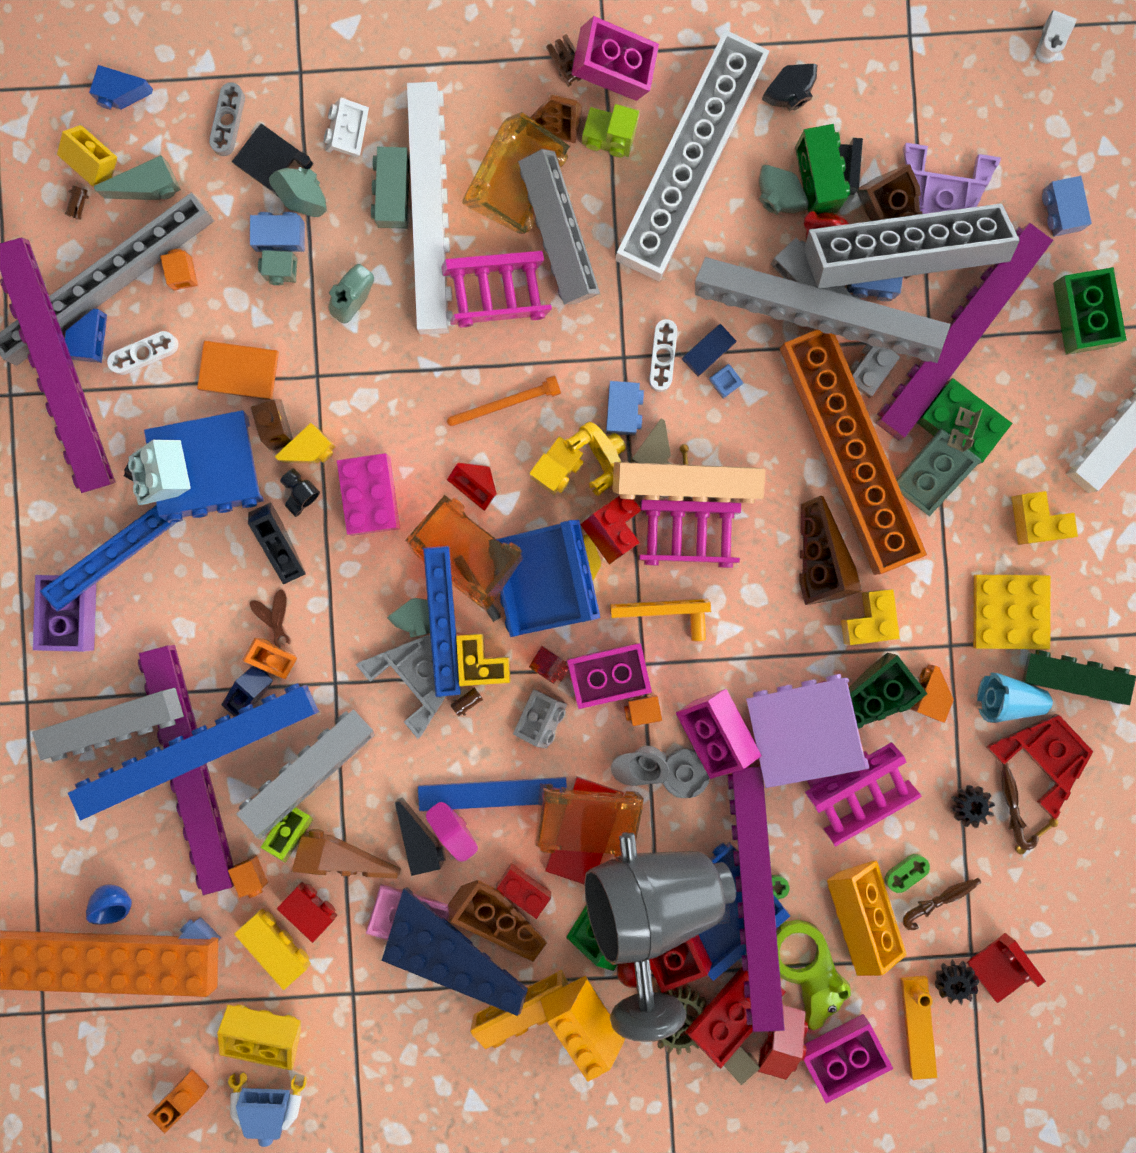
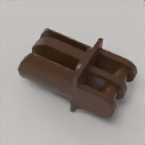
(567, 61)

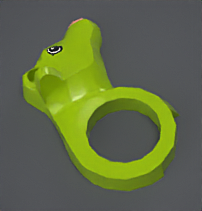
(821, 984)

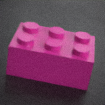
(615, 58)
(368, 494)
(609, 675)
(718, 734)
(846, 1058)

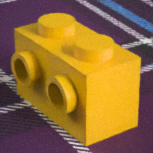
(86, 155)

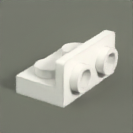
(346, 127)

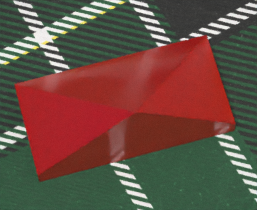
(474, 482)

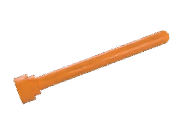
(549, 387)

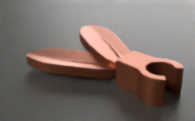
(275, 617)

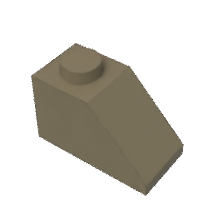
(655, 447)

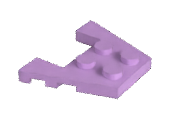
(948, 192)

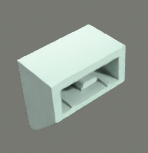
(158, 471)

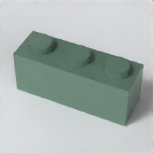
(391, 187)

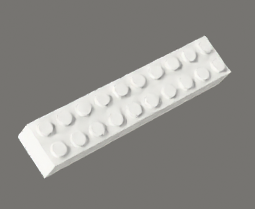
(692, 155)

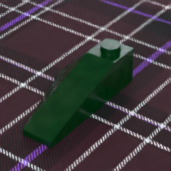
(884, 690)

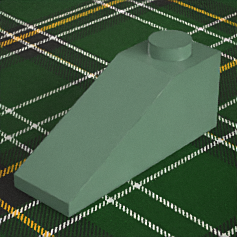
(144, 182)

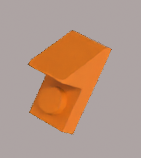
(269, 658)

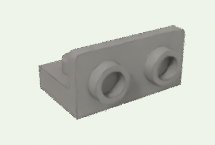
(873, 368)
(540, 719)

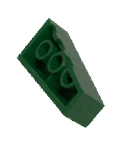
(1078, 678)

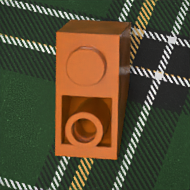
(938, 698)
(178, 1101)

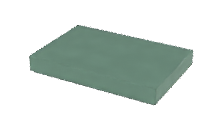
(935, 473)

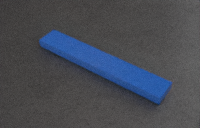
(105, 559)
(441, 620)
(485, 793)

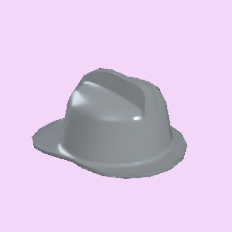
(641, 767)

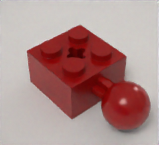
(671, 969)

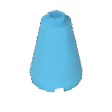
(1011, 699)

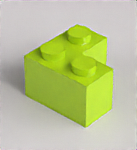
(611, 131)
(287, 834)

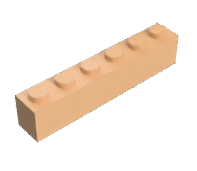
(688, 480)

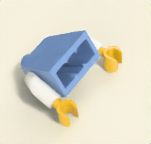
(264, 1111)

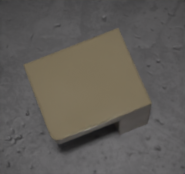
(742, 1065)

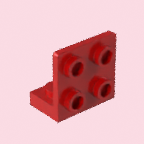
(1004, 968)

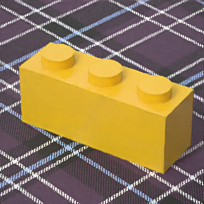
(273, 948)

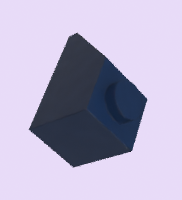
(247, 690)

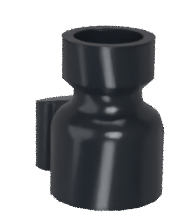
(302, 492)

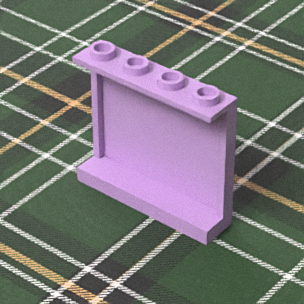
(806, 732)

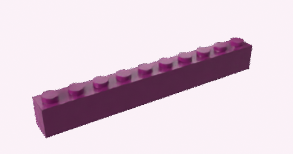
(964, 332)
(54, 366)
(193, 789)
(757, 901)

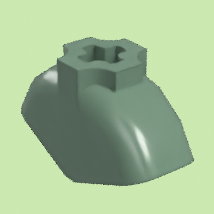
(299, 191)
(781, 191)
(350, 293)
(412, 617)

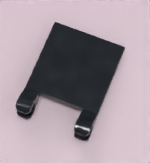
(267, 153)

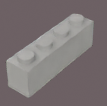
(794, 266)

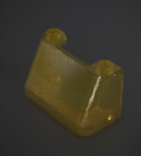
(497, 185)

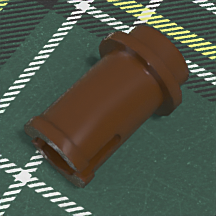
(76, 202)
(466, 702)

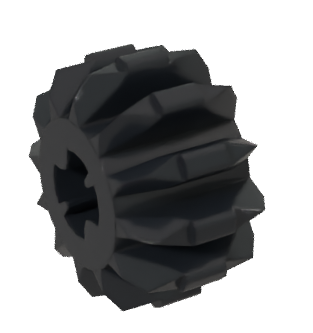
(981, 806)
(956, 982)

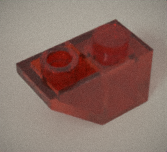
(549, 665)

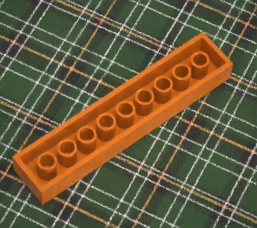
(853, 451)
(108, 963)

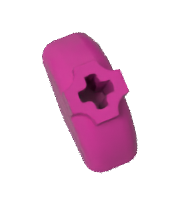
(452, 831)

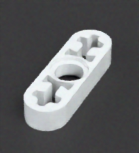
(658, 336)
(129, 366)

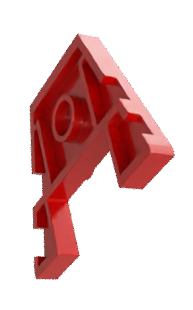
(1055, 750)

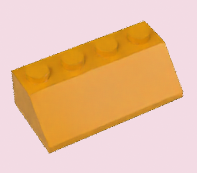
(867, 919)
(495, 1025)
(583, 1027)

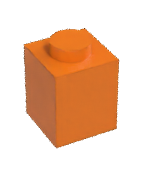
(179, 269)
(643, 710)
(248, 877)

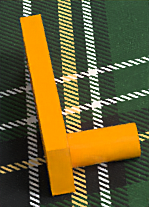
(694, 607)
(919, 1027)

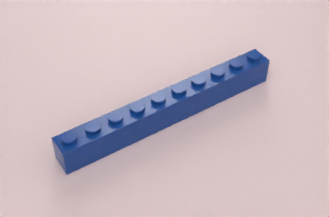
(192, 752)

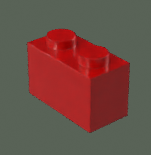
(524, 891)
(307, 911)

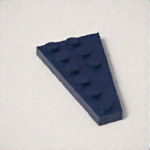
(442, 954)

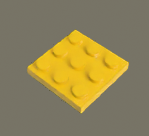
(1011, 611)

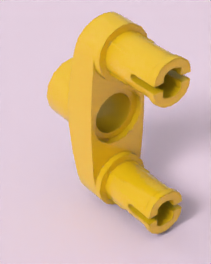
(603, 447)

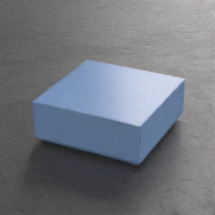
(726, 381)

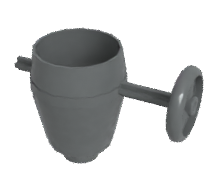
(642, 910)

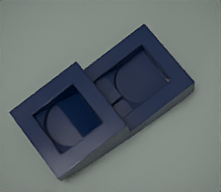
(709, 350)

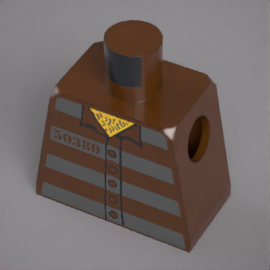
(272, 423)

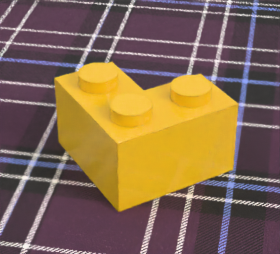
(555, 467)
(1035, 523)
(879, 620)
(475, 668)

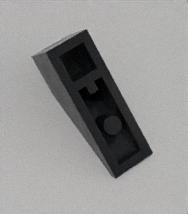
(275, 542)
(420, 844)

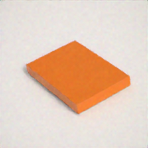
(238, 370)

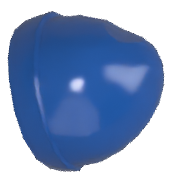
(108, 905)

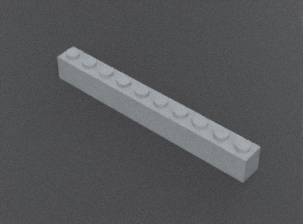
(116, 270)
(821, 309)

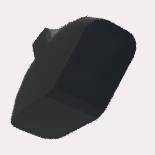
(792, 86)

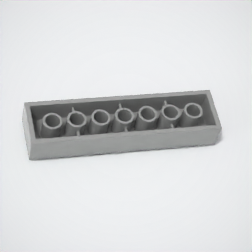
(910, 245)

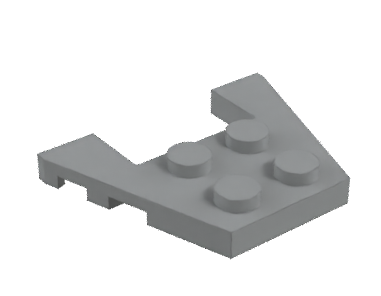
(415, 668)

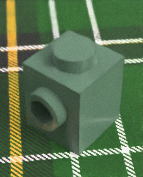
(278, 267)

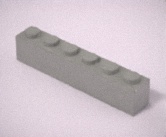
(558, 227)
(107, 724)
(306, 774)

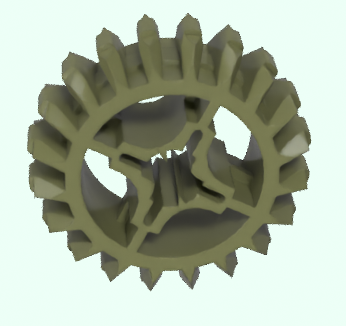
(675, 1040)

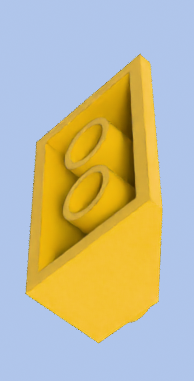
(259, 1036)

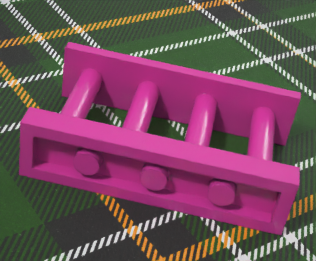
(505, 264)
(702, 512)
(845, 785)

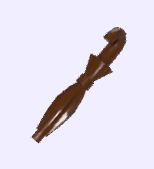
(1016, 822)
(950, 895)

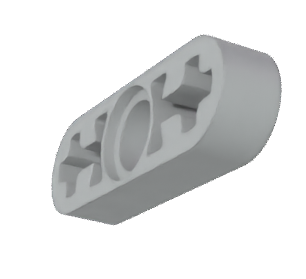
(223, 108)

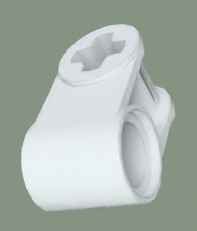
(1054, 36)

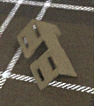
(965, 422)

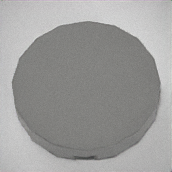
(686, 774)

